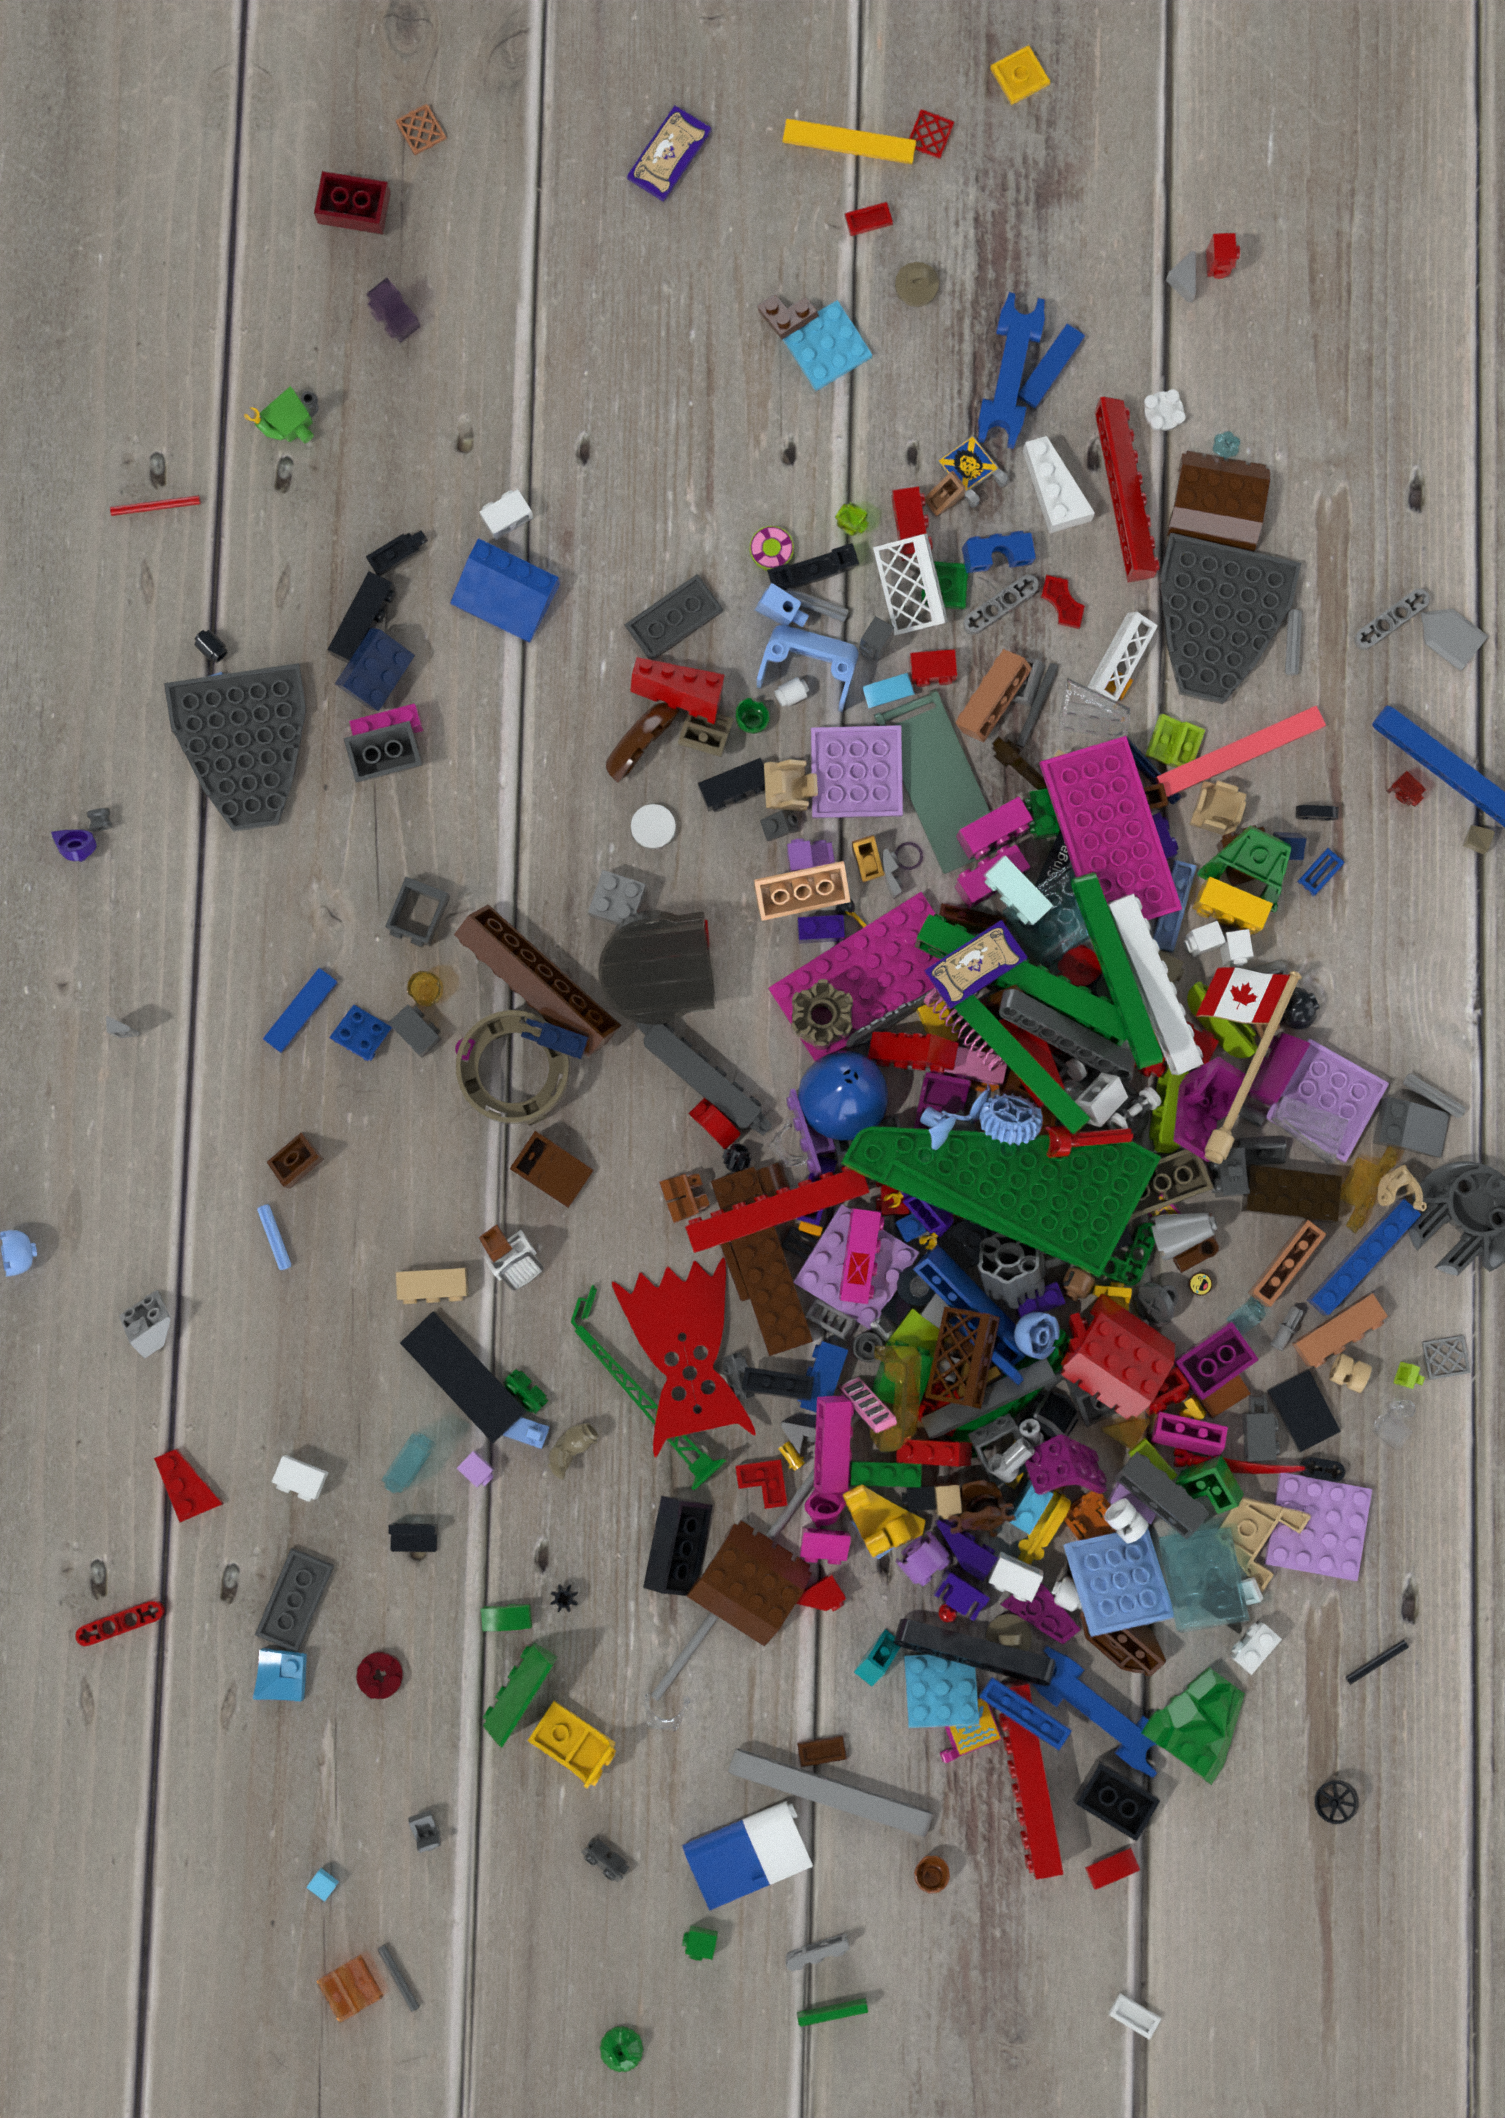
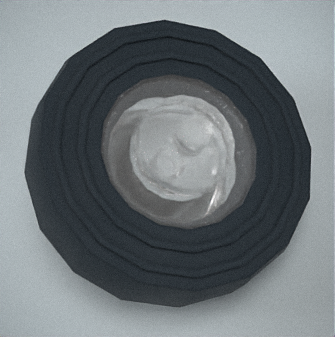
(913, 1288)

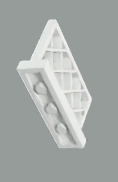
(929, 579)

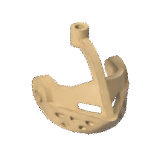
(1389, 1185)

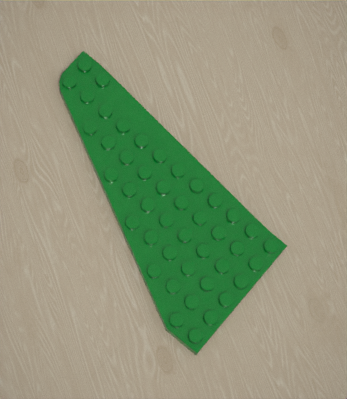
(1054, 1204)

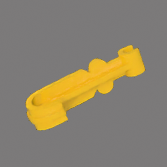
(1044, 1529)

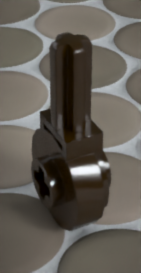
(1008, 754)

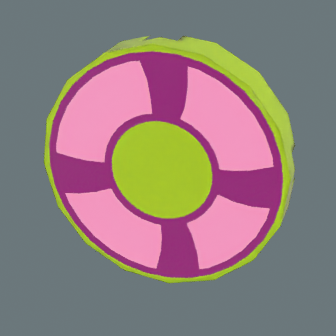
(771, 547)

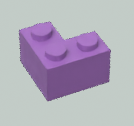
(803, 855)

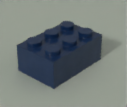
(374, 669)

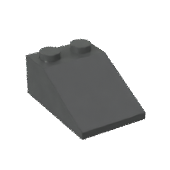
(1411, 1127)

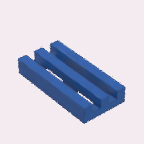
(1308, 885)

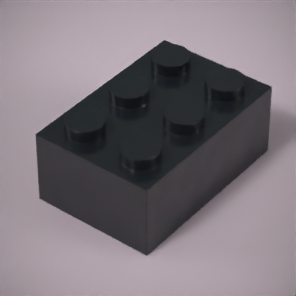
(1116, 1800)

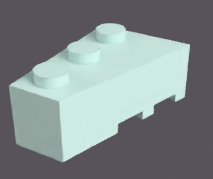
(1017, 891)

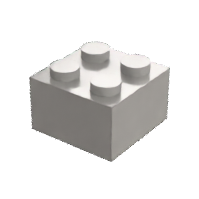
(616, 898)

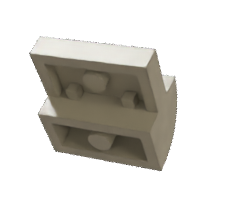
(704, 736)

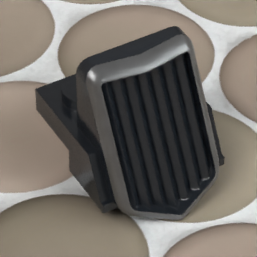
(1054, 1414)

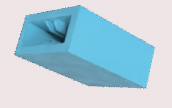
(1028, 1507)

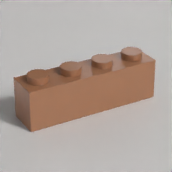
(993, 695)
(1286, 1263)
(1339, 1330)

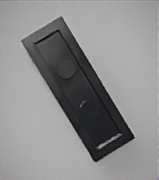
(777, 1384)

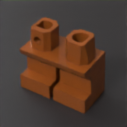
(680, 1187)

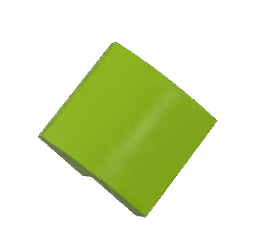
(1174, 742)
(917, 1332)

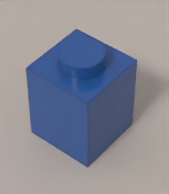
(910, 1228)

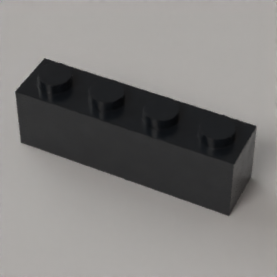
(362, 615)

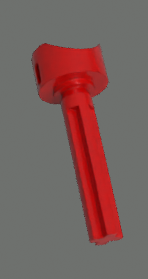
(1062, 1140)

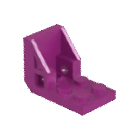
(1202, 1101)

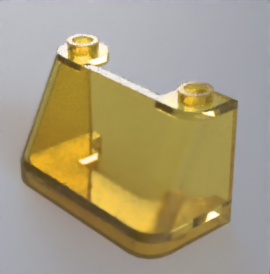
(903, 1367)

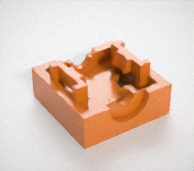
(1084, 1510)

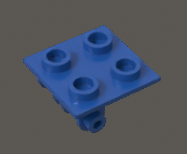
(360, 1033)

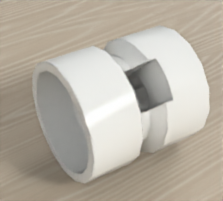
(1126, 1521)

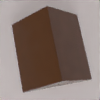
(294, 1161)

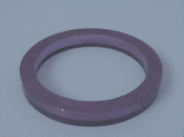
(920, 852)

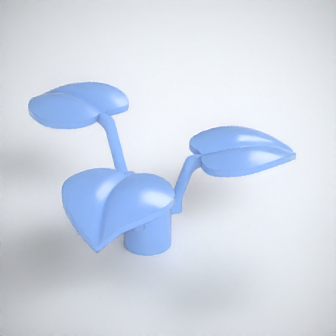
(941, 1126)

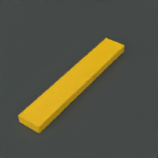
(849, 141)

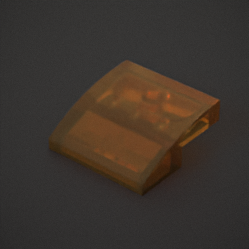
(349, 1988)

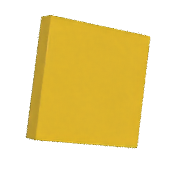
(1020, 75)

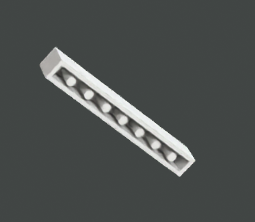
(1154, 986)

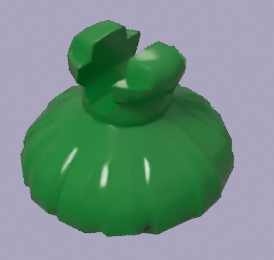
(622, 2040)

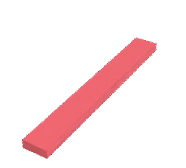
(1241, 751)

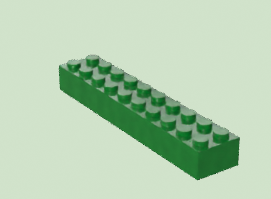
(1057, 993)

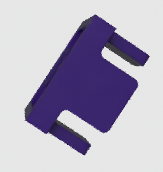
(961, 1595)

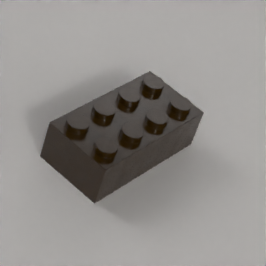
(1292, 1194)

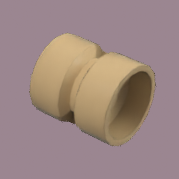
(1347, 1371)

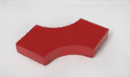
(1057, 593)

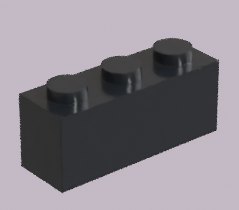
(733, 785)

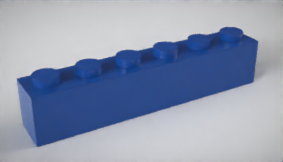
(1363, 1257)
(963, 1293)

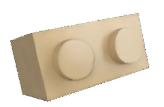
(947, 1499)

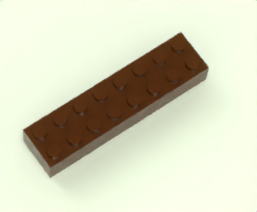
(535, 977)
(764, 1270)

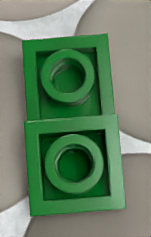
(506, 1617)

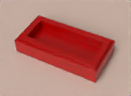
(868, 219)

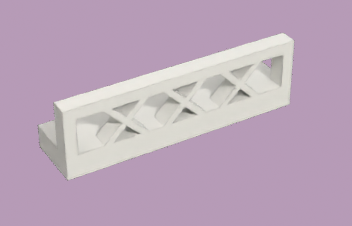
(1118, 649)

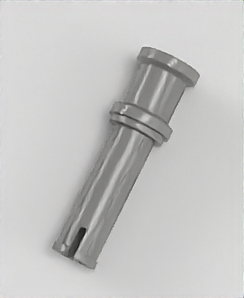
(1031, 1432)

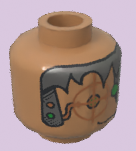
(1077, 1283)

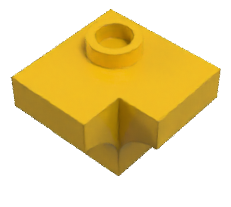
(1115, 1292)

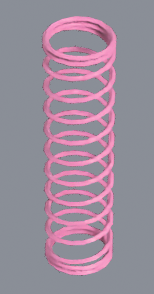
(929, 999)

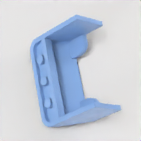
(839, 653)

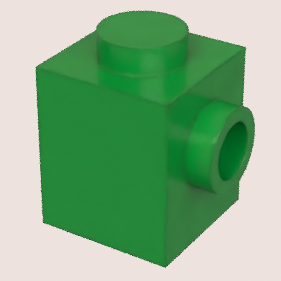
(699, 1943)

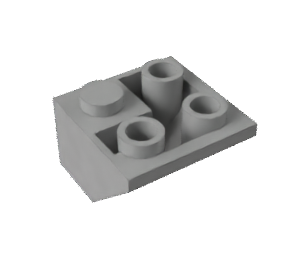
(146, 1324)

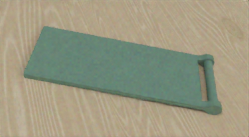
(938, 779)

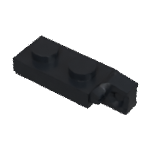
(396, 552)

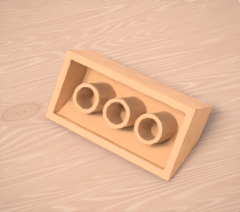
(802, 890)

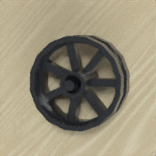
(1336, 1802)

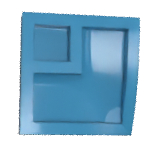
(280, 1675)

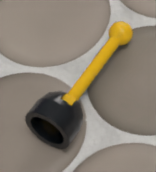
(848, 909)

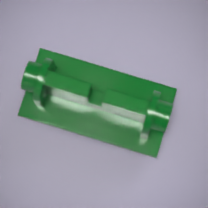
(531, 1399)

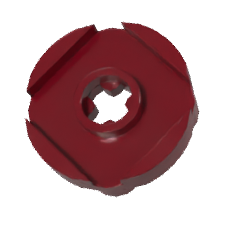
(392, 1680)

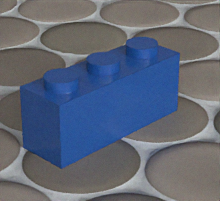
(825, 1371)

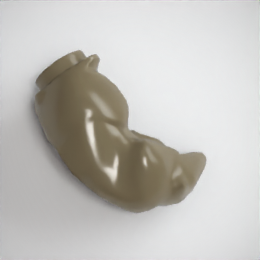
(571, 1442)

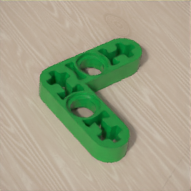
(1122, 1267)

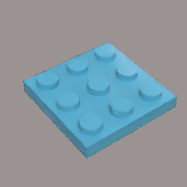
(828, 346)
(940, 1692)

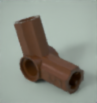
(1195, 1254)

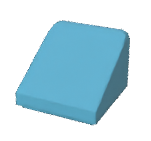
(322, 1884)

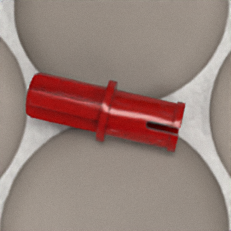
(947, 1613)

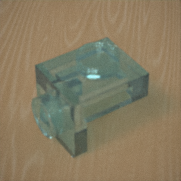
(1247, 1315)

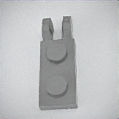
(817, 1952)

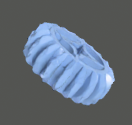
(1011, 1119)

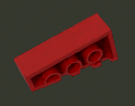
(913, 1050)

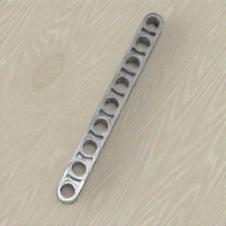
(830, 1792)

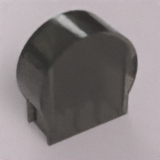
(658, 967)

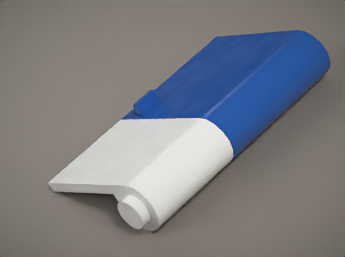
(747, 1855)

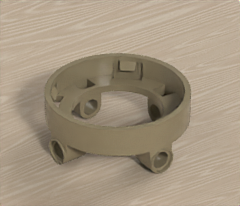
(468, 1078)

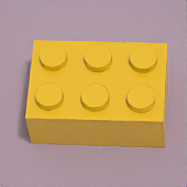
(1231, 906)

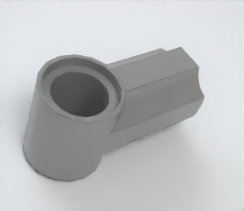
(1007, 1465)

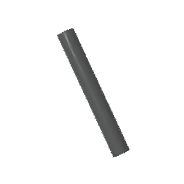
(398, 1978)

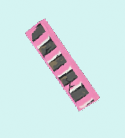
(867, 1404)

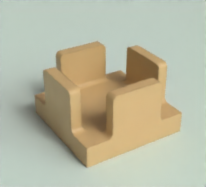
(788, 785)
(1218, 808)

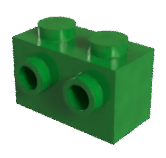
(1042, 812)

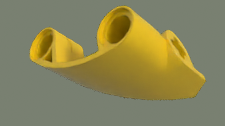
(881, 1521)

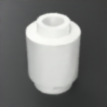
(791, 692)

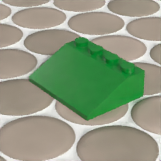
(519, 1692)

